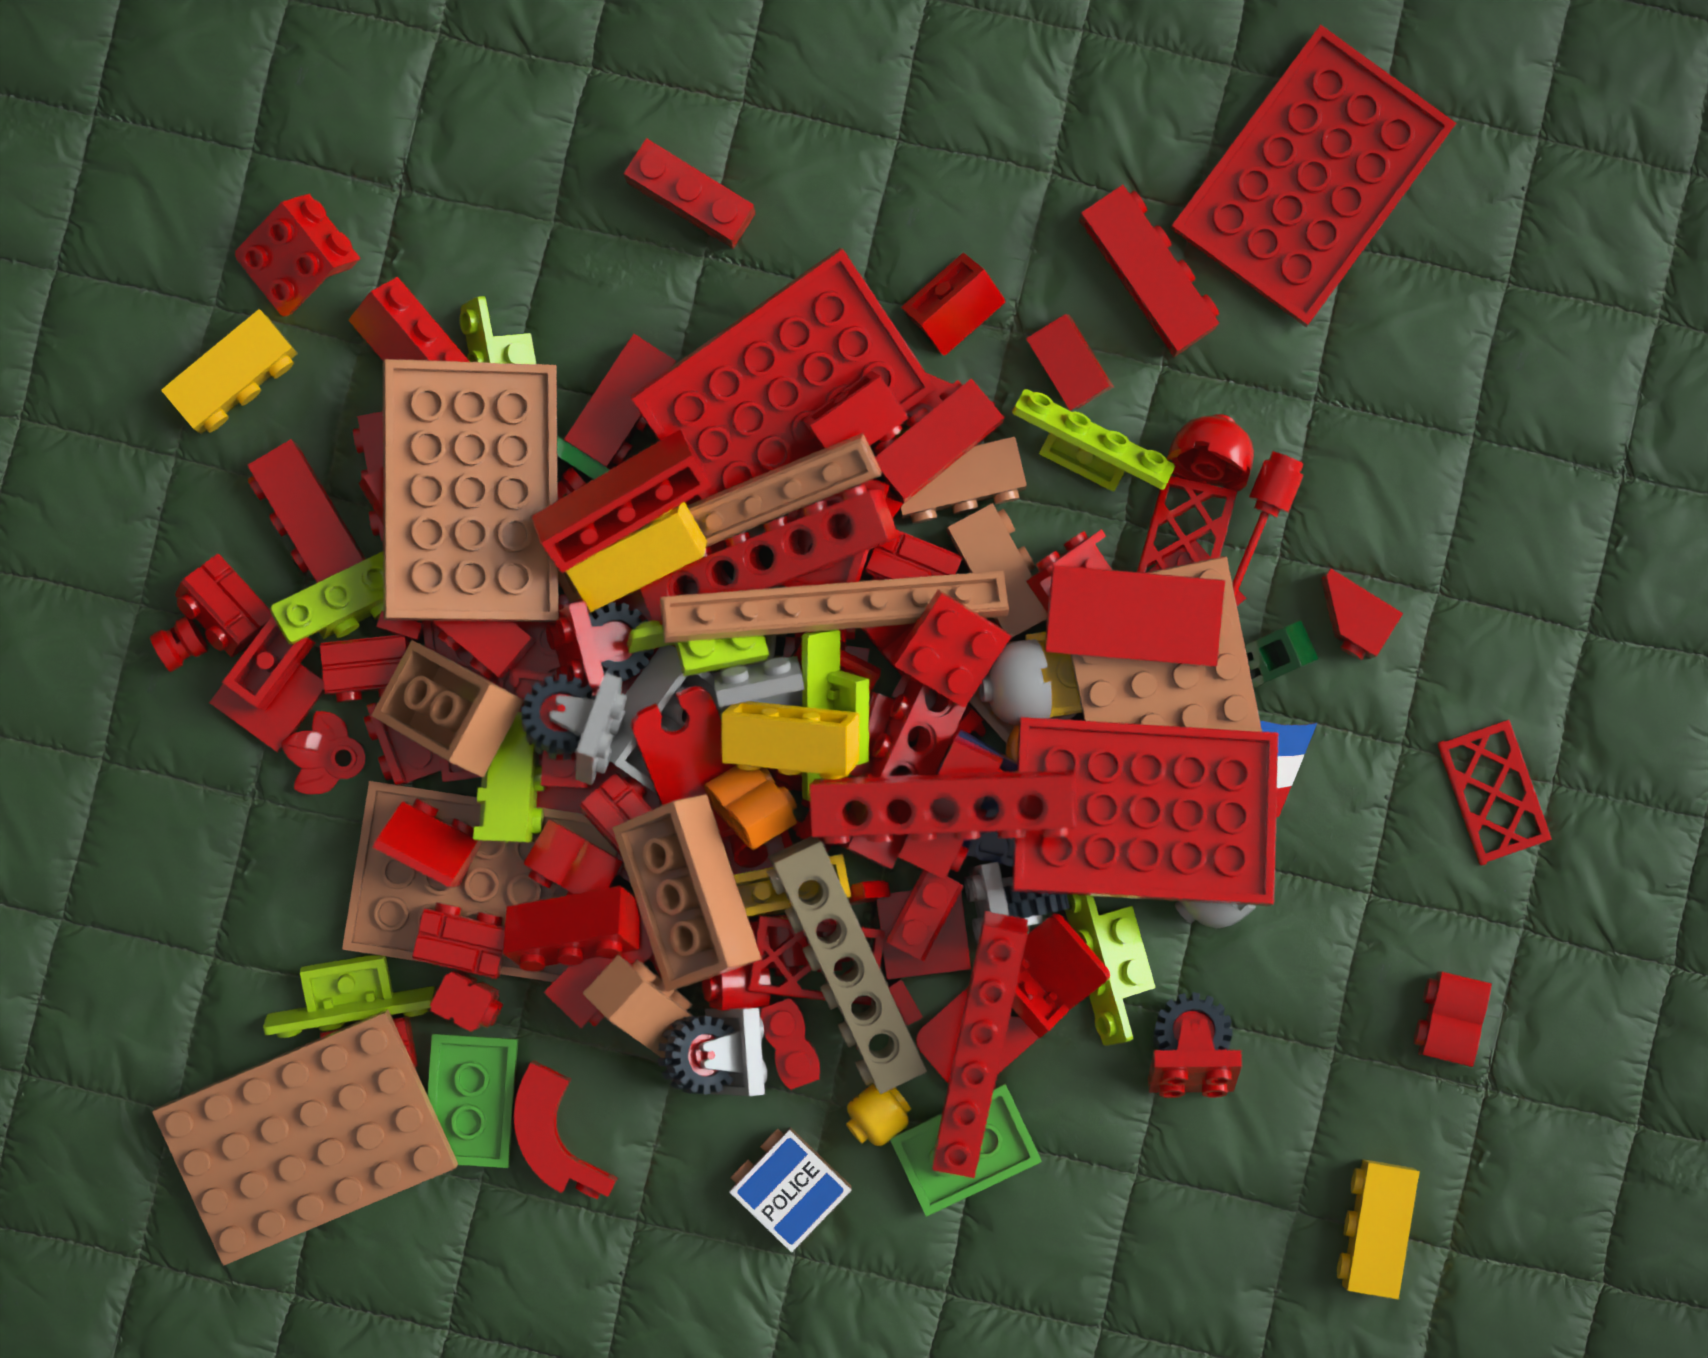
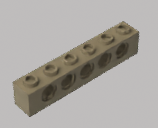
(899, 1058)

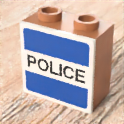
(789, 1187)

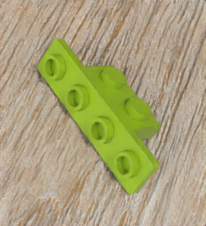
(488, 349)
(1089, 447)
(334, 603)
(701, 654)
(832, 689)
(1120, 947)
(347, 993)

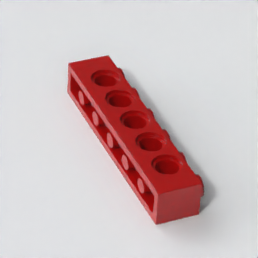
(870, 528)
(891, 749)
(833, 823)
(980, 1044)

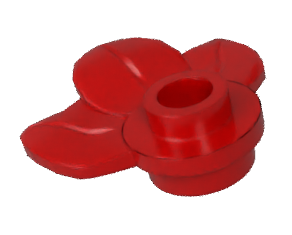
(317, 752)

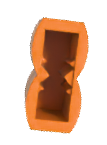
(752, 804)

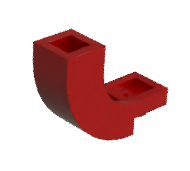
(539, 1139)

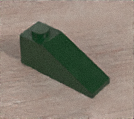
(1279, 653)

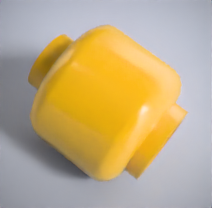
(877, 1115)

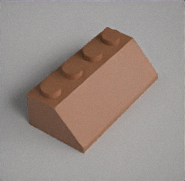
(686, 892)

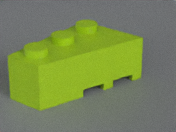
(511, 790)

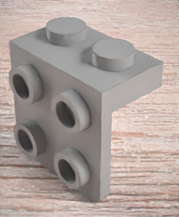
(767, 682)

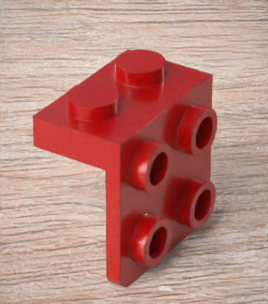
(295, 252)
(1055, 974)

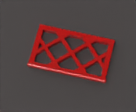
(1162, 515)
(1528, 802)
(790, 986)

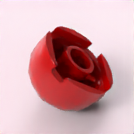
(1213, 452)

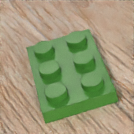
(474, 1095)
(1004, 1152)

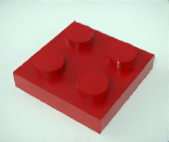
(951, 648)

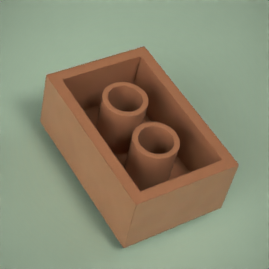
(447, 708)

